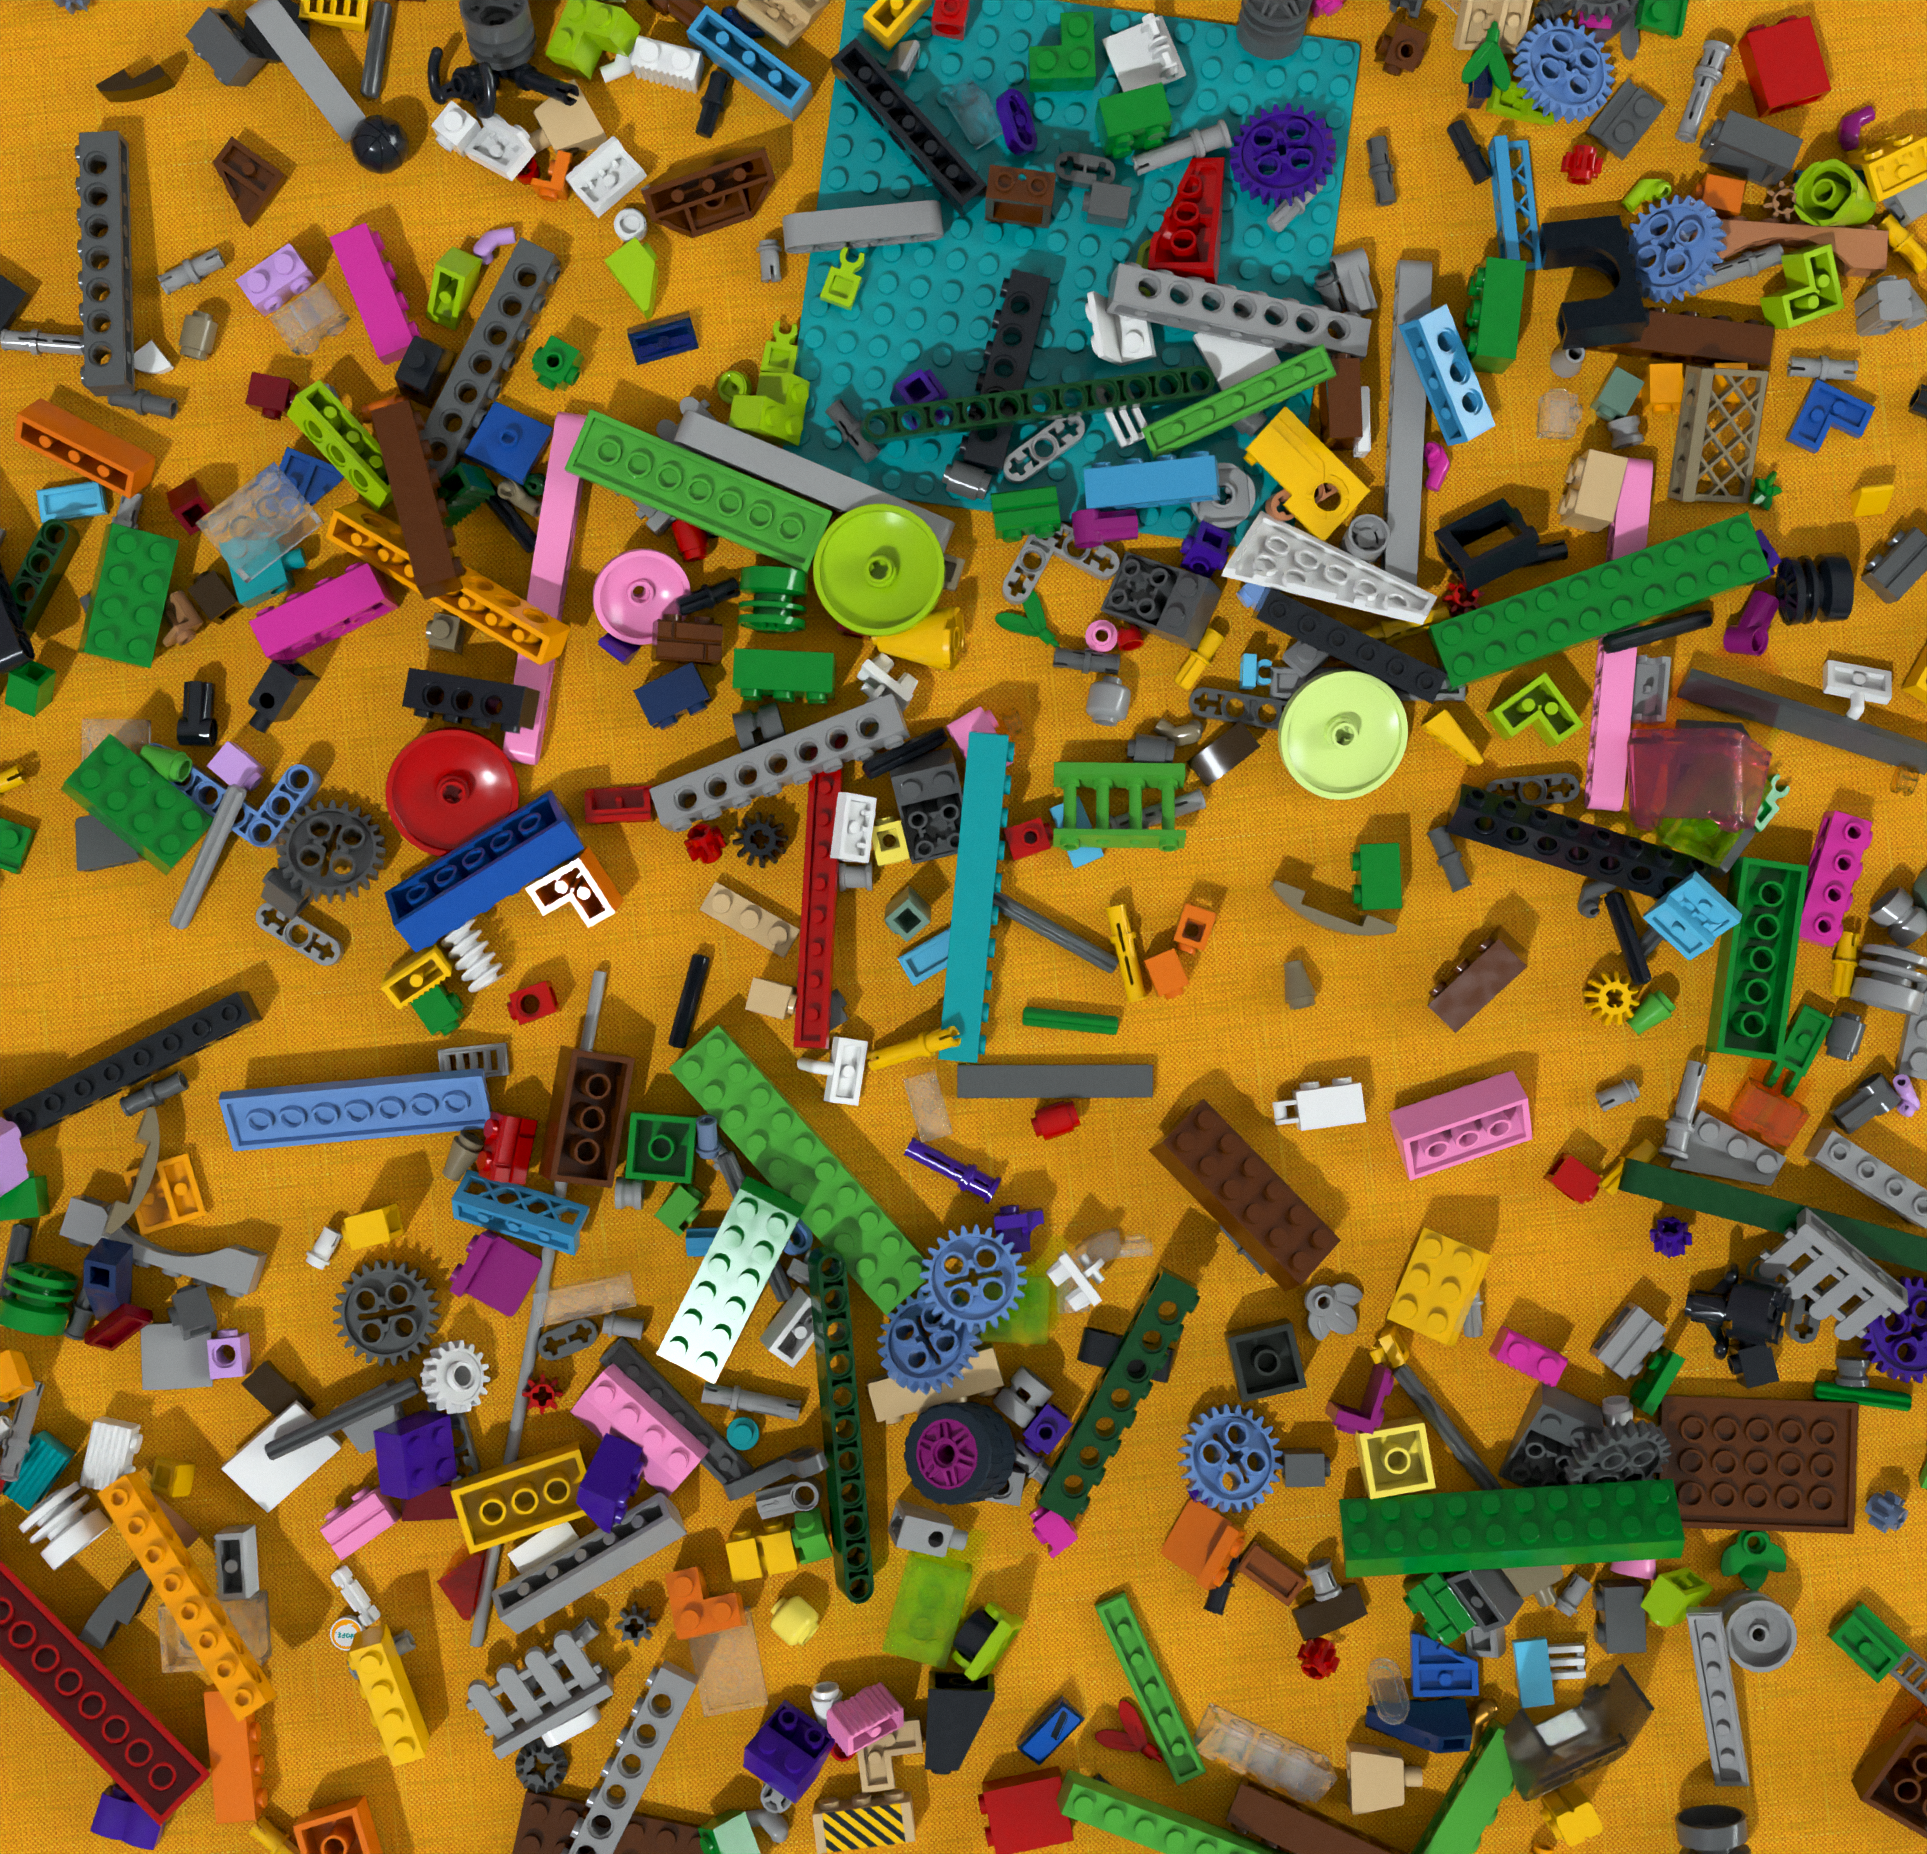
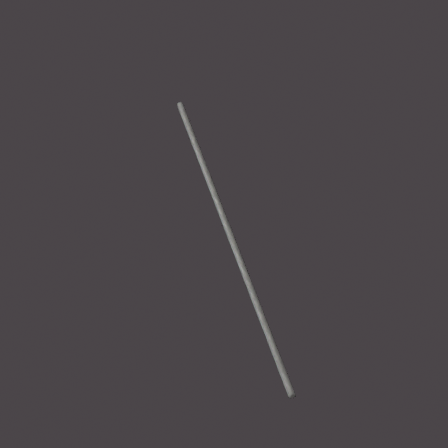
(531, 1343)

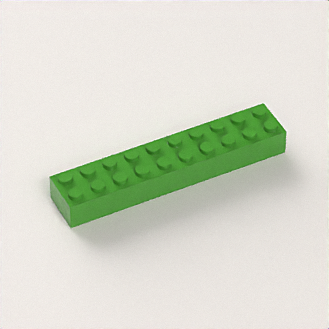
(802, 1167)

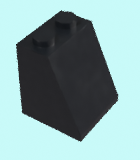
(954, 1717)

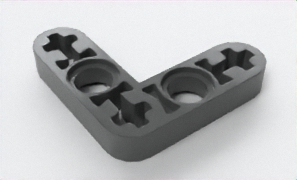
(800, 1462)

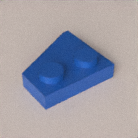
(310, 475)
(1440, 1669)

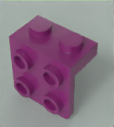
(496, 1272)
(1370, 1413)

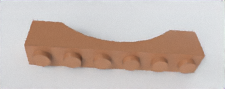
(1855, 251)

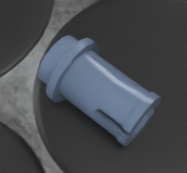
(708, 1144)

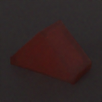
(463, 1584)

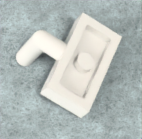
(1858, 684)
(843, 1071)

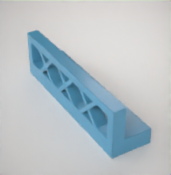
(1504, 201)
(519, 1222)

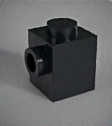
(1752, 1364)

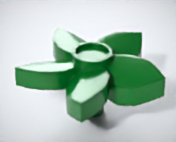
(1764, 491)

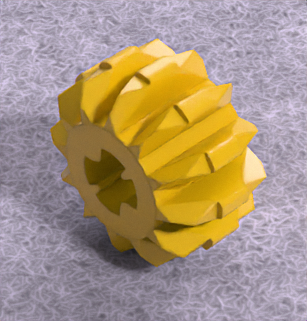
(1599, 1000)

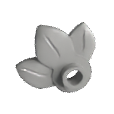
(1335, 1312)

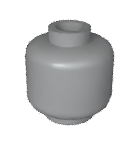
(1108, 701)

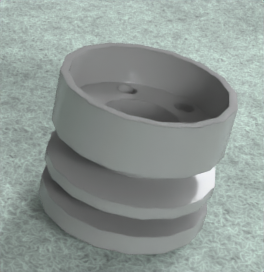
(1891, 979)

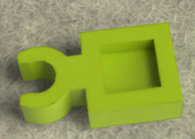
(842, 283)
(780, 355)

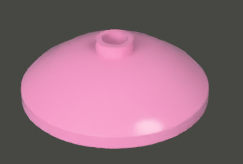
(630, 614)

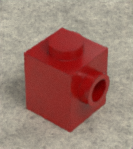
(1028, 838)

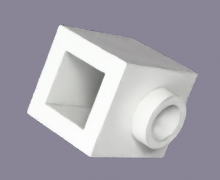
(455, 128)

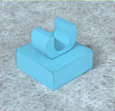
(1249, 672)

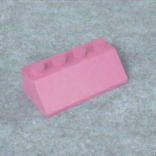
(1461, 1125)
(626, 1411)

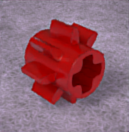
(1581, 165)
(1454, 595)
(705, 843)
(550, 1396)
(1318, 1658)

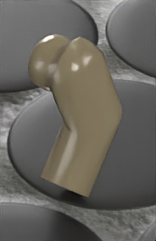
(519, 497)
(1183, 734)

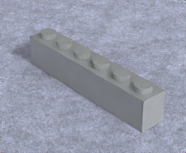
(588, 1563)

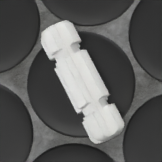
(355, 1595)

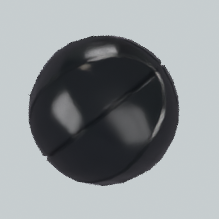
(379, 144)

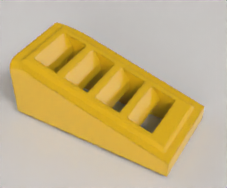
(343, 21)
(1450, 735)

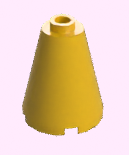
(930, 642)

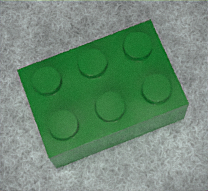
(1494, 314)
(784, 675)

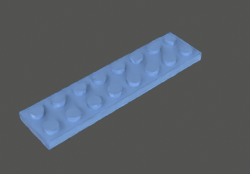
(356, 1109)

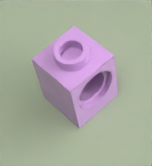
(237, 767)
(222, 1367)

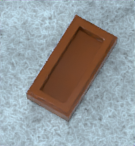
(1271, 1573)

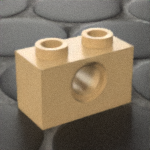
(772, 998)

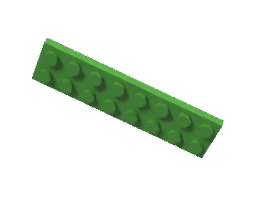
(698, 491)

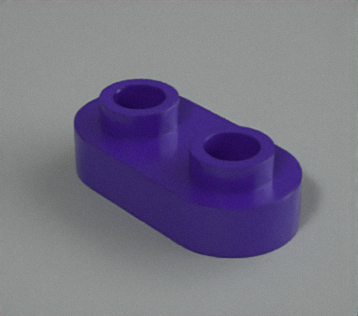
(1016, 122)

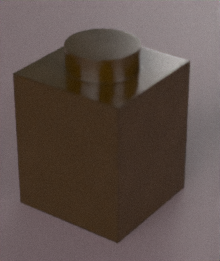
(215, 596)

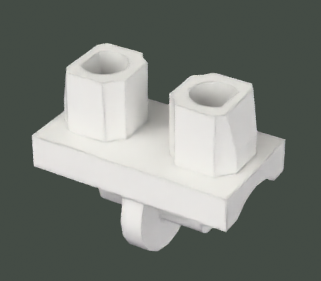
(880, 684)
(1084, 1292)

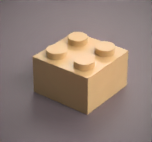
(1592, 491)

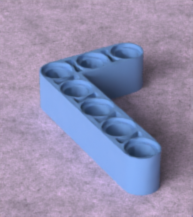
(255, 818)

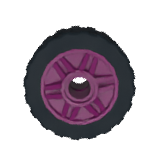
(959, 1453)

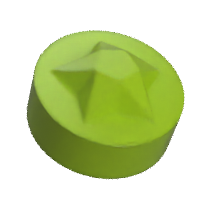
(733, 384)

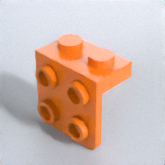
(1204, 1544)

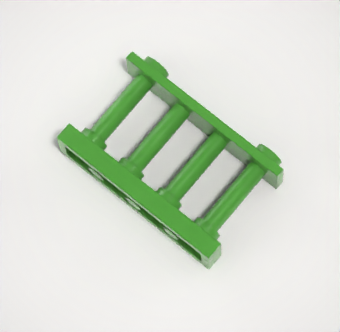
(1133, 777)

